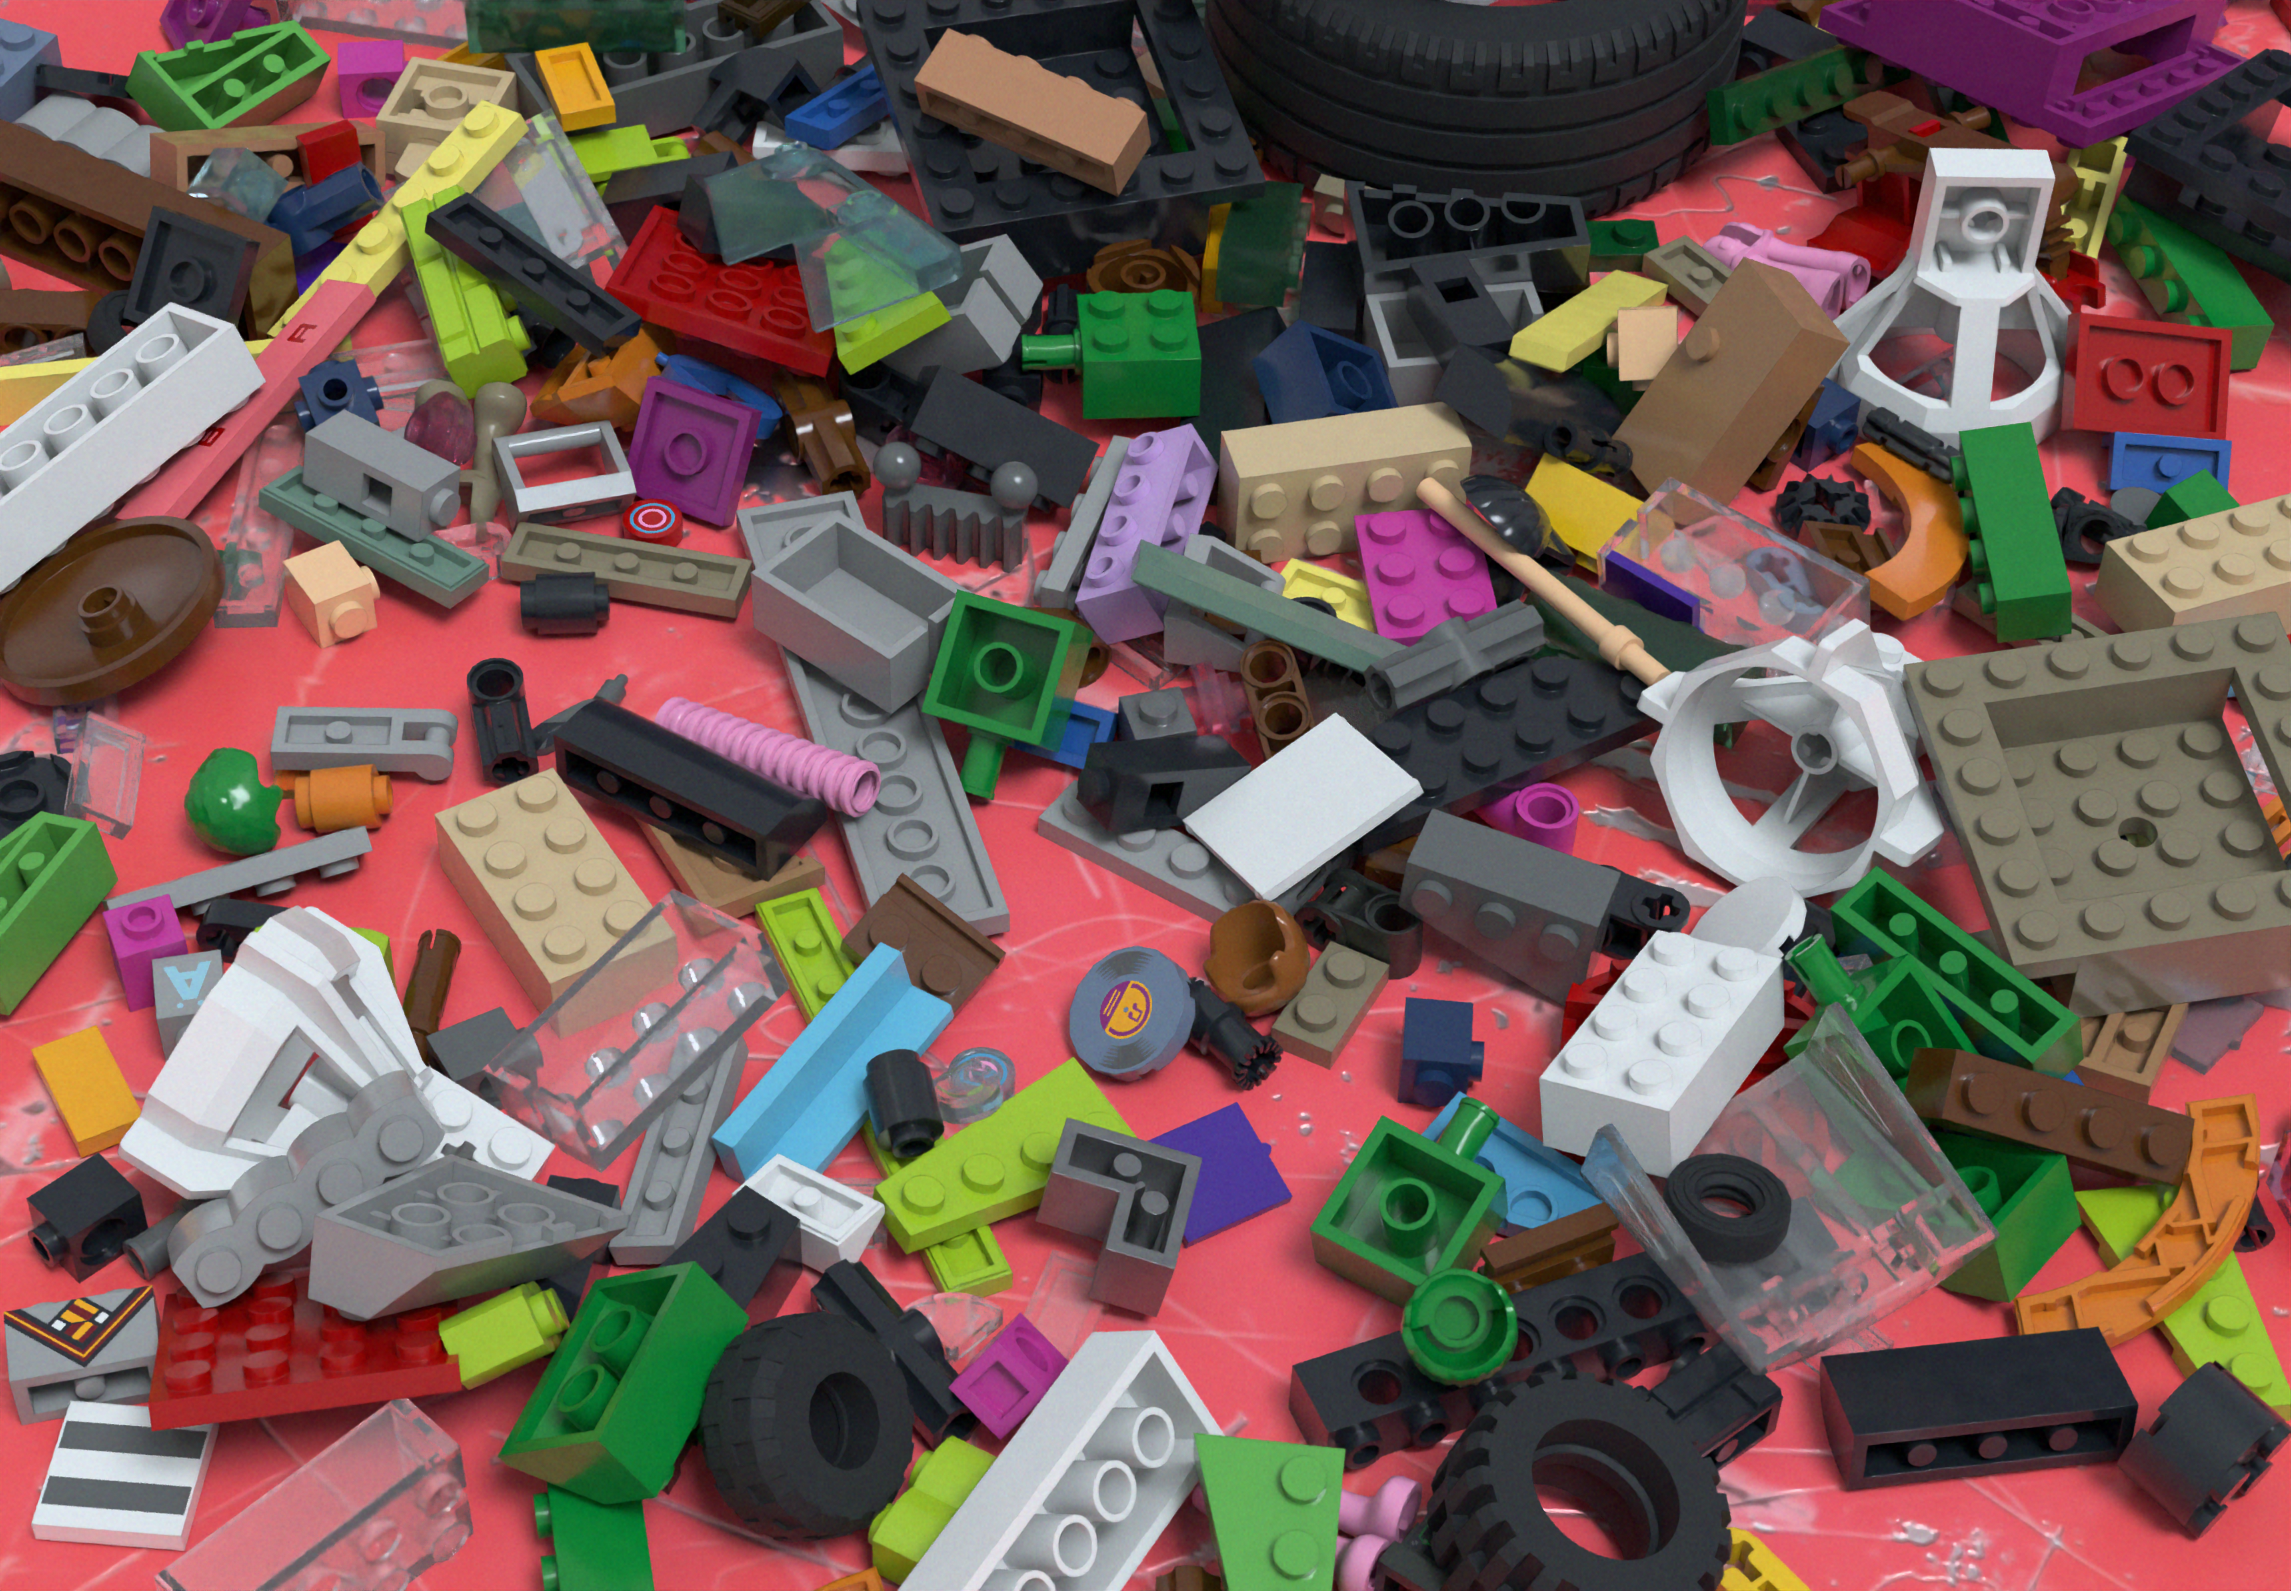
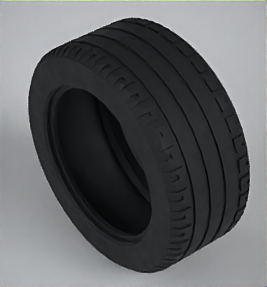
(1480, 96)

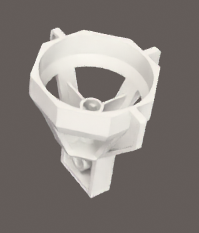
(1973, 287)
(1847, 733)
(288, 995)

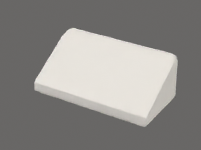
(832, 1217)

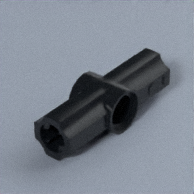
(910, 1338)

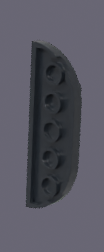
(1506, 736)

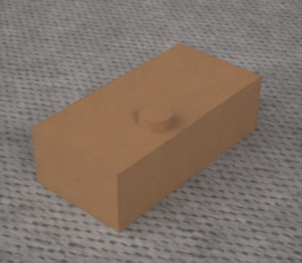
(1732, 384)

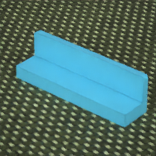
(815, 1090)

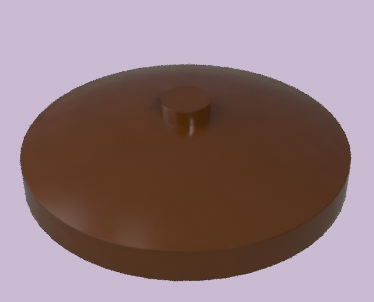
(108, 610)

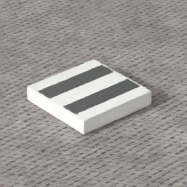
(122, 1480)

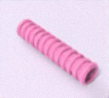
(824, 773)

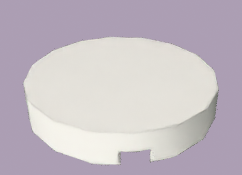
(1755, 917)

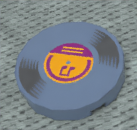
(1131, 1013)

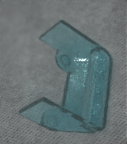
(860, 265)

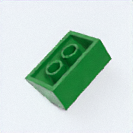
(626, 1384)

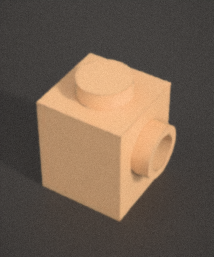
(1643, 343)
(331, 593)

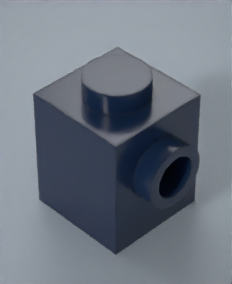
(1830, 428)
(1437, 1052)

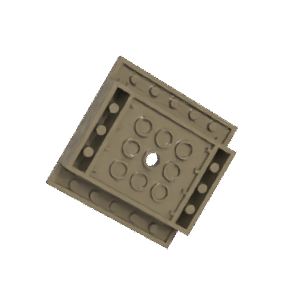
(2109, 738)

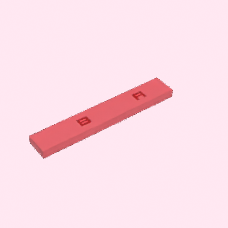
(290, 355)

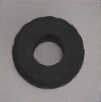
(807, 1427)

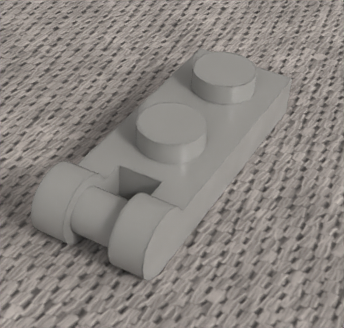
(358, 736)

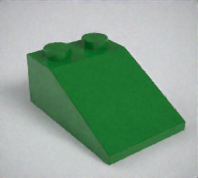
(2027, 1201)

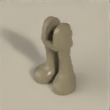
(497, 413)

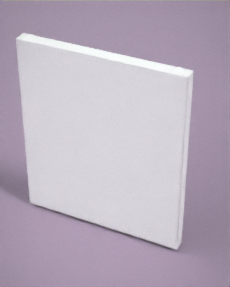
(1302, 807)

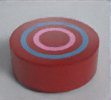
(653, 522)

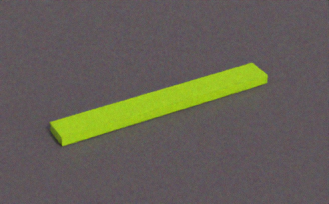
(815, 969)

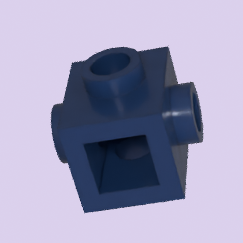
(333, 388)

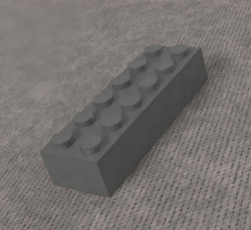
(671, 88)

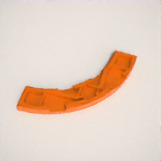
(1933, 532)
(2183, 1244)

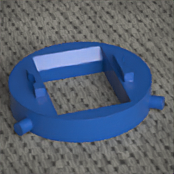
(718, 380)

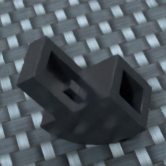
(752, 89)

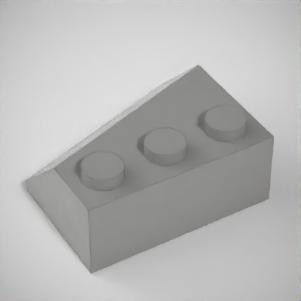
(448, 1237)

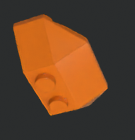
(605, 388)

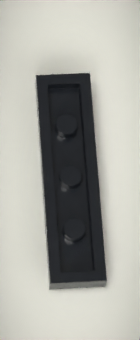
(533, 275)

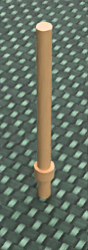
(1615, 643)

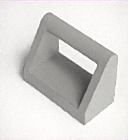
(568, 499)
(1194, 640)

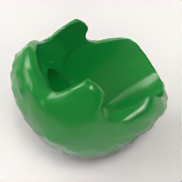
(231, 806)
(1459, 1327)

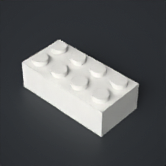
(1664, 1049)

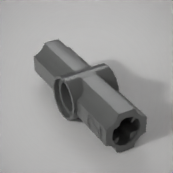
(1454, 657)

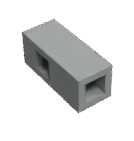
(381, 475)

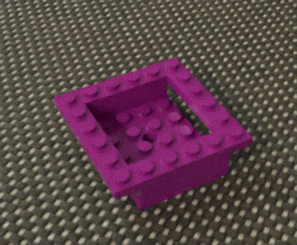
(2031, 52)

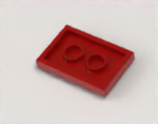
(2145, 377)

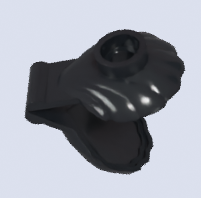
(1521, 524)

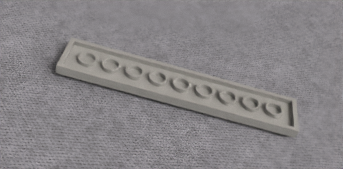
(921, 810)

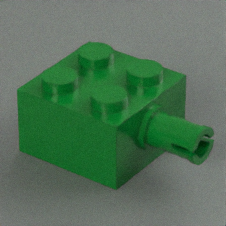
(1131, 354)
(1006, 680)
(1886, 1002)
(1412, 1205)

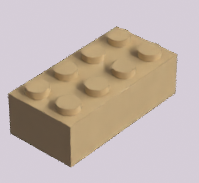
(1305, 480)
(2201, 569)
(539, 881)

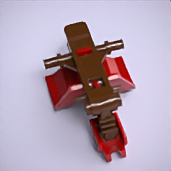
(1889, 183)

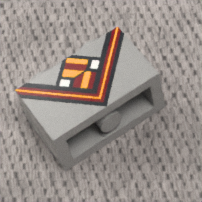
(82, 1352)

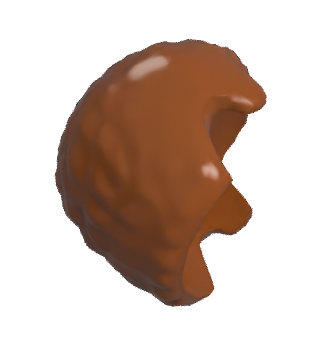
(1257, 957)

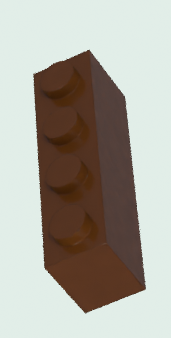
(2048, 1115)

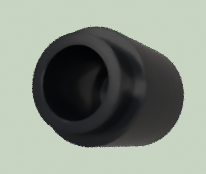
(564, 603)
(902, 1103)

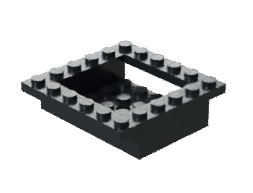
(2215, 170)
(1054, 220)

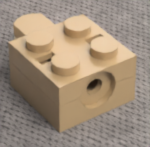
(431, 103)

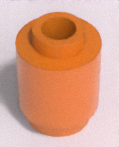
(343, 798)

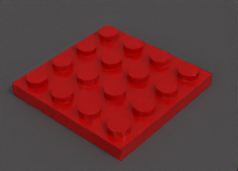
(746, 306)
(290, 1355)

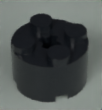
(2205, 1447)

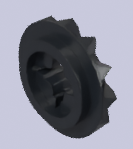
(1799, 498)

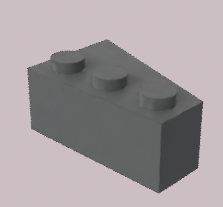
(1511, 901)

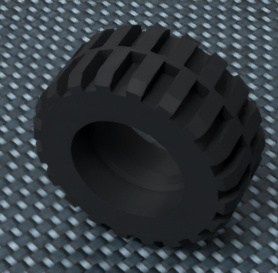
(1605, 1451)

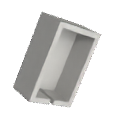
(985, 312)
(1404, 351)
(855, 609)

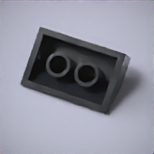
(990, 430)

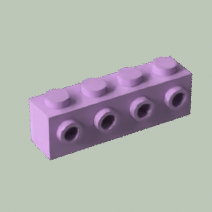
(1154, 499)

